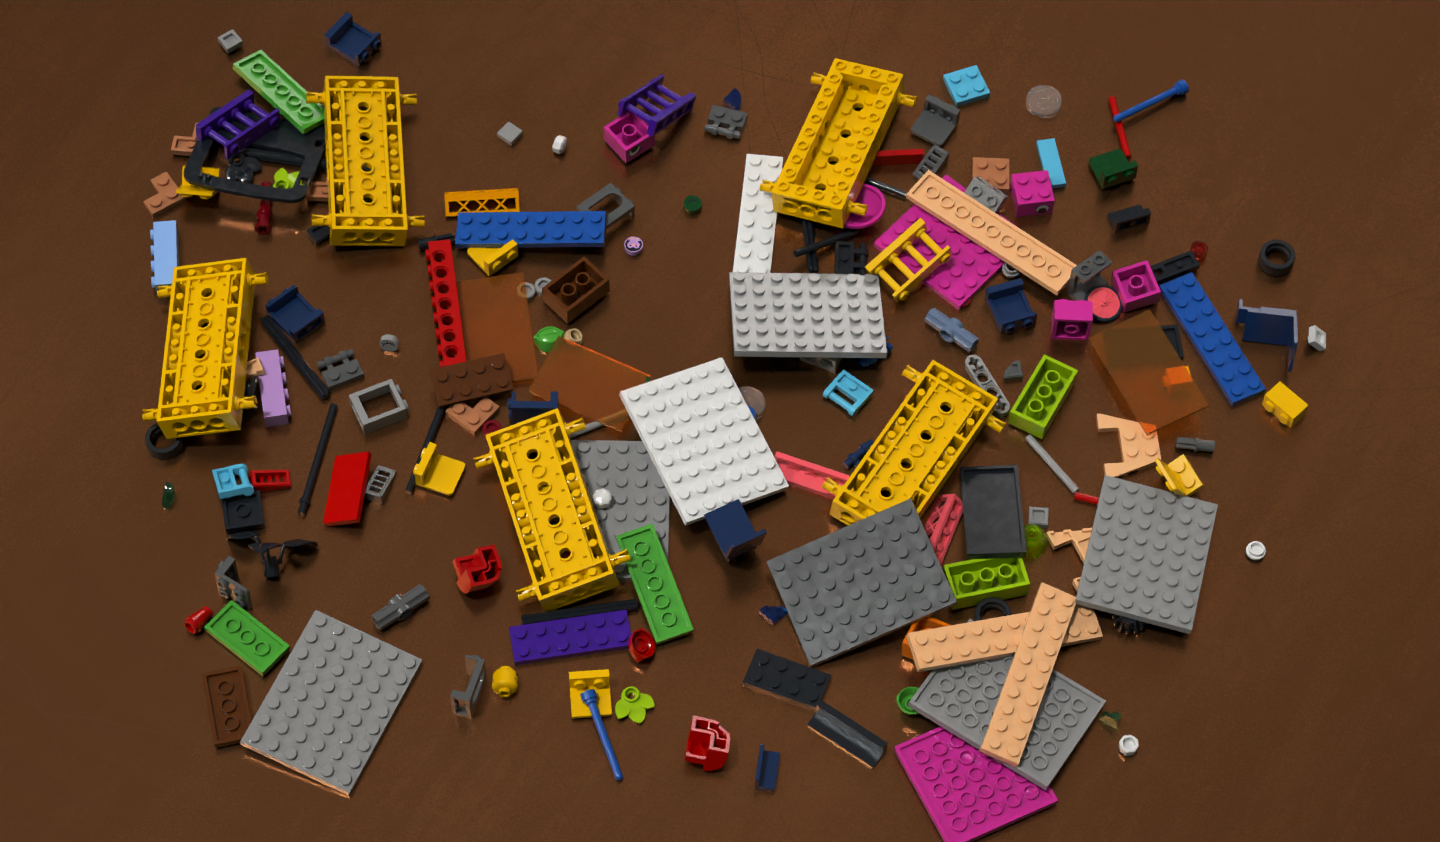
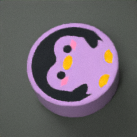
(633, 246)

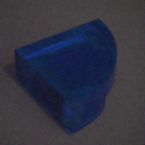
(733, 99)
(772, 613)

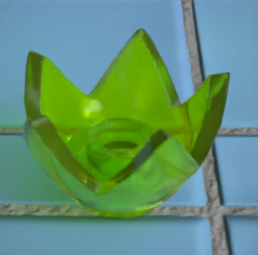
(1035, 544)

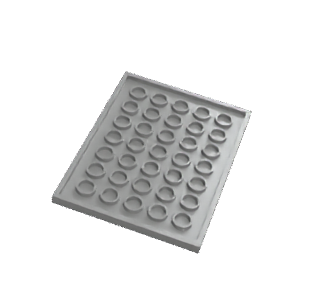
(807, 315)
(635, 491)
(1146, 554)
(965, 697)
(331, 702)

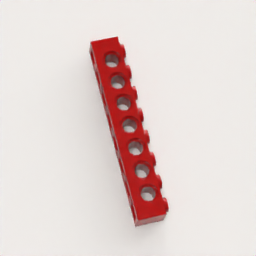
(442, 251)

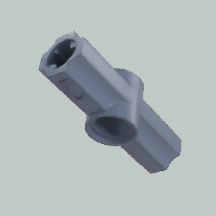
(951, 330)

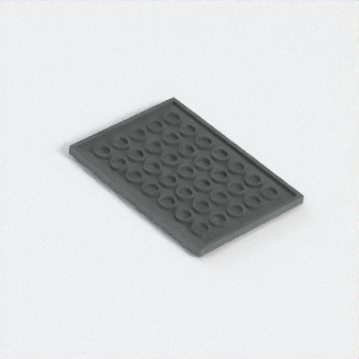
(861, 582)

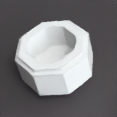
(559, 144)
(602, 498)
(1128, 745)

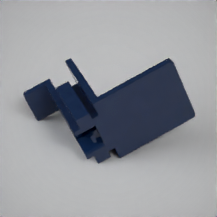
(1270, 327)
(733, 530)

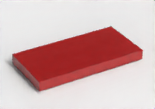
(347, 489)

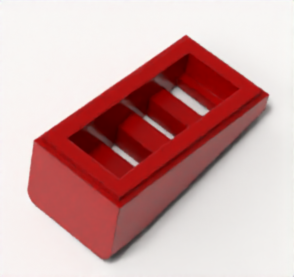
(269, 485)

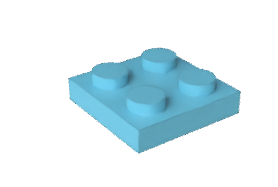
(966, 85)

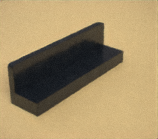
(847, 734)

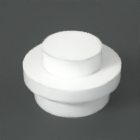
(1255, 550)

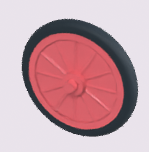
(1105, 303)

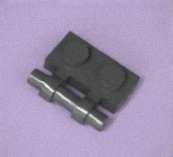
(726, 118)
(342, 374)

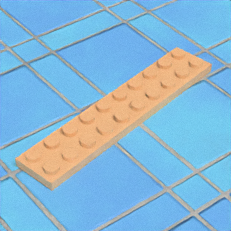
(991, 232)
(989, 639)
(1028, 675)

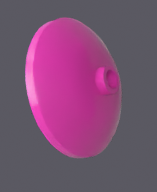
(876, 204)

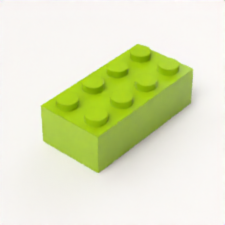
(1043, 396)
(986, 578)

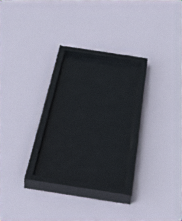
(992, 512)

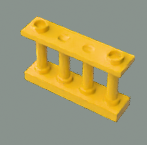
(904, 243)

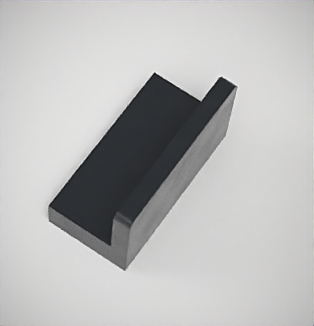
(1129, 218)

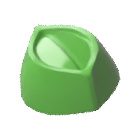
(546, 338)
(903, 699)

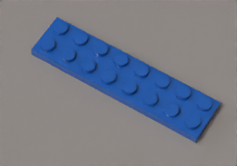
(531, 229)
(1212, 339)

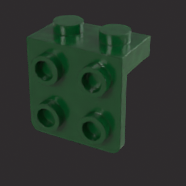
(1113, 168)

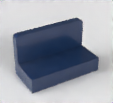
(767, 770)

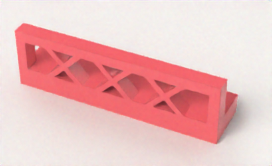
(809, 476)
(946, 525)

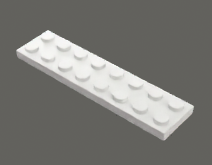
(757, 216)

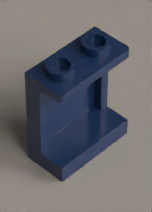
(352, 40)
(1010, 306)
(294, 314)
(524, 410)

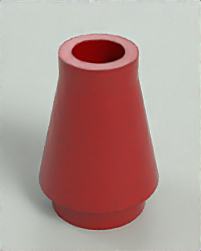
(197, 620)

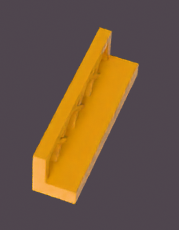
(482, 195)

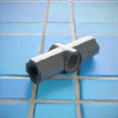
(400, 607)

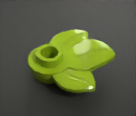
(285, 180)
(634, 707)

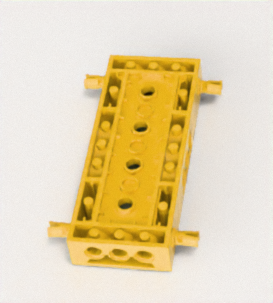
(821, 141)
(350, 217)
(224, 342)
(901, 441)
(590, 565)

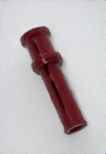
(264, 214)

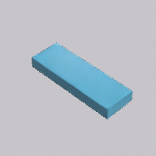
(1051, 161)

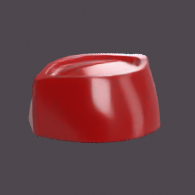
(641, 645)

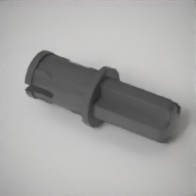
(1195, 444)

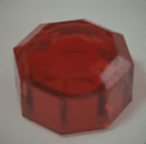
(1199, 249)

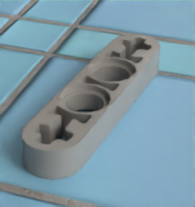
(990, 384)

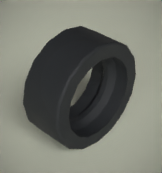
(1280, 246)
(161, 454)
(991, 603)

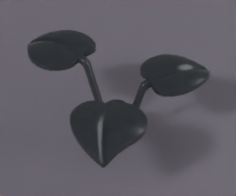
(269, 562)

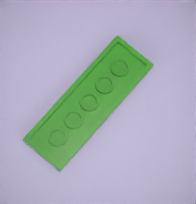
(280, 90)
(655, 584)

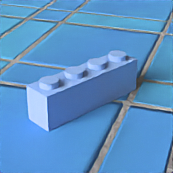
(164, 251)

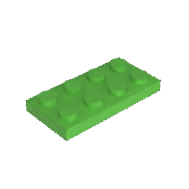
(247, 638)

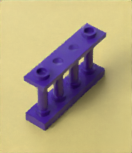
(235, 110)
(662, 118)

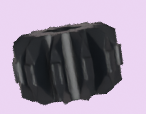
(1127, 625)

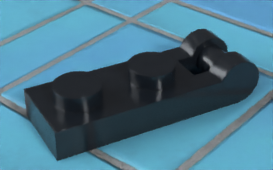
(1175, 267)

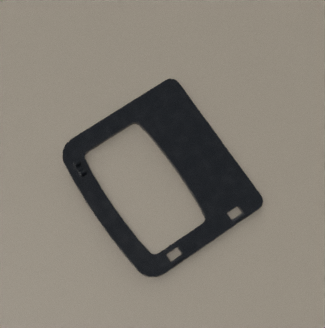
(284, 139)

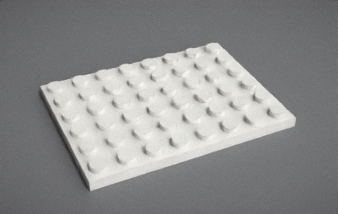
(703, 440)

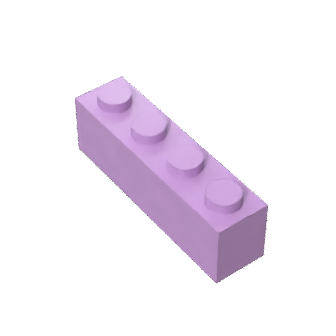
(272, 389)

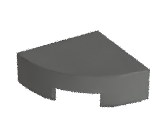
(1013, 372)

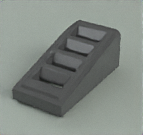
(936, 154)
(375, 496)

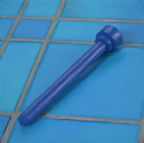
(1179, 88)
(589, 698)

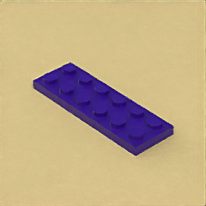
(570, 637)

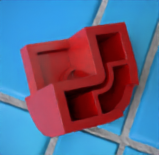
(478, 570)
(707, 743)

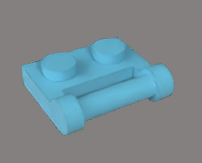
(852, 389)
(226, 482)

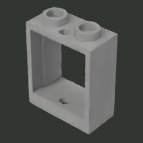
(385, 419)

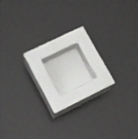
(1317, 338)

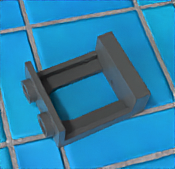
(626, 205)
(1088, 274)
(465, 702)

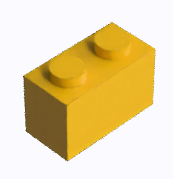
(1285, 404)

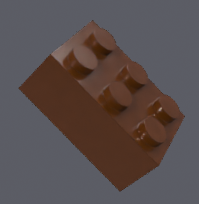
(575, 289)

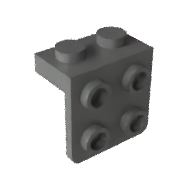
(936, 121)
(228, 587)

